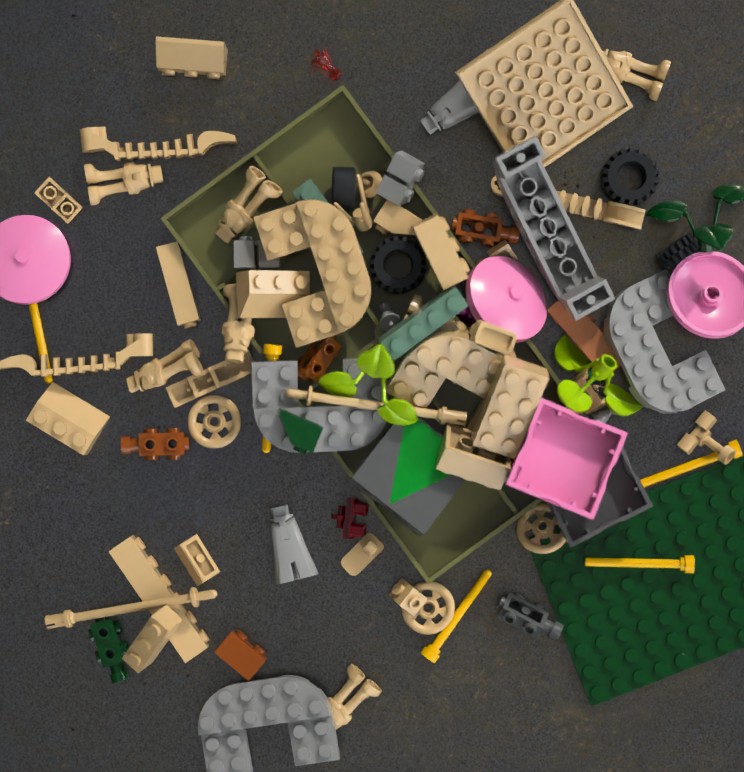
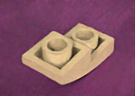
(58, 200)

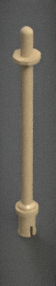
(442, 415)
(69, 618)

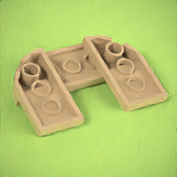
(338, 261)
(444, 356)

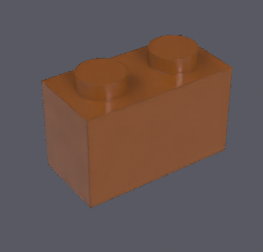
(241, 654)

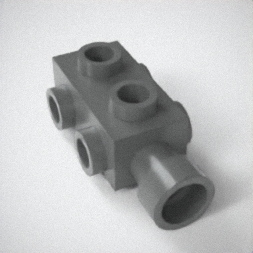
(527, 616)

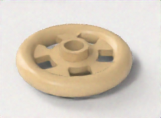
(232, 426)
(534, 544)
(446, 612)

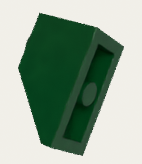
(300, 431)

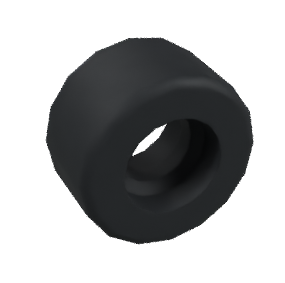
(344, 186)

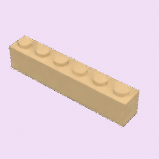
(151, 585)

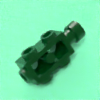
(110, 642)

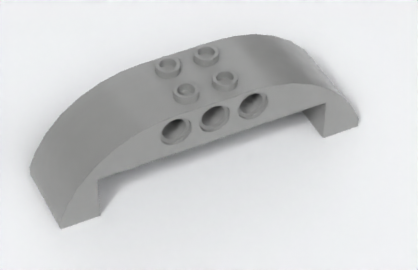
(549, 230)

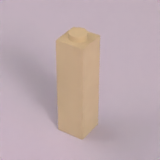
(178, 284)

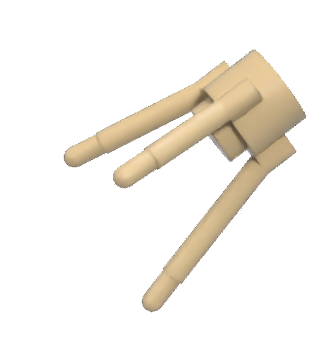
(361, 216)

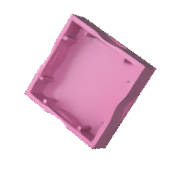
(566, 459)

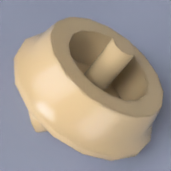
(370, 182)

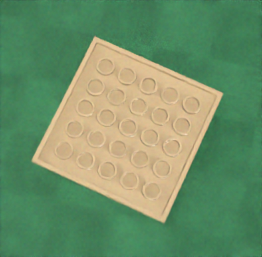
(546, 84)

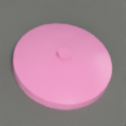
(32, 259)
(708, 294)
(507, 296)

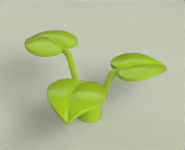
(376, 364)
(574, 398)

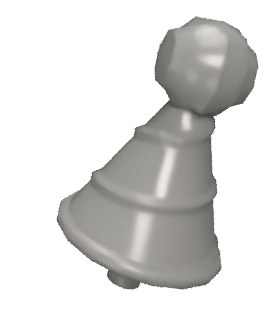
(388, 318)
(601, 416)

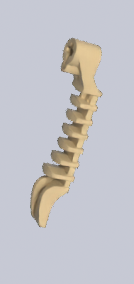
(95, 140)
(585, 207)
(136, 346)

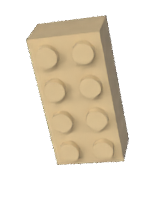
(509, 406)

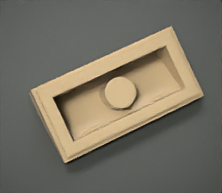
(197, 560)

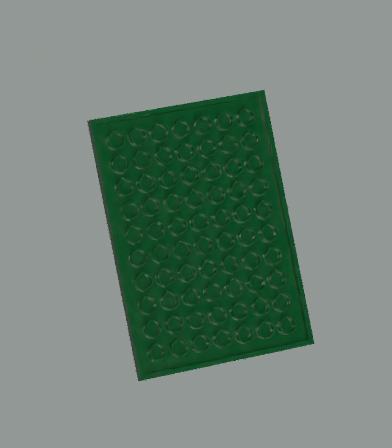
(654, 622)

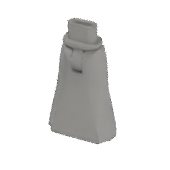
(449, 110)
(289, 549)

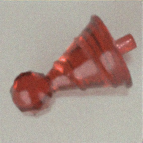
(324, 60)

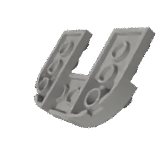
(642, 357)
(343, 426)
(266, 703)

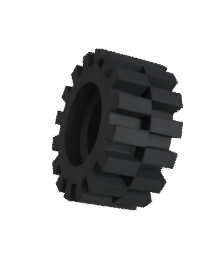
(677, 251)

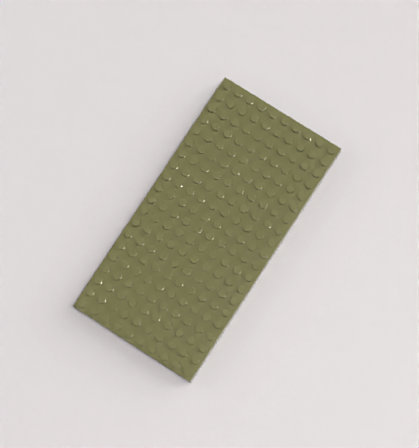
(309, 147)

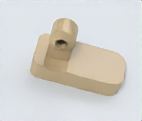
(492, 337)
(362, 554)

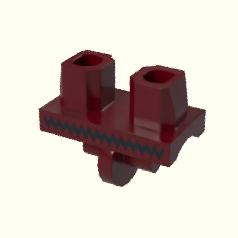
(351, 528)

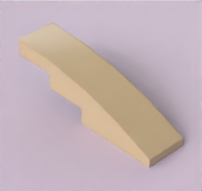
(212, 379)

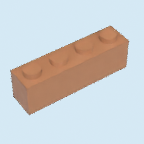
(582, 333)

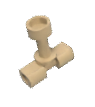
(701, 436)

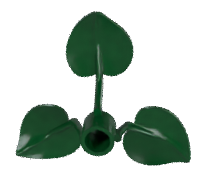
(707, 236)

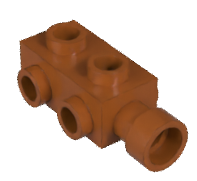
(478, 224)
(318, 359)
(160, 444)

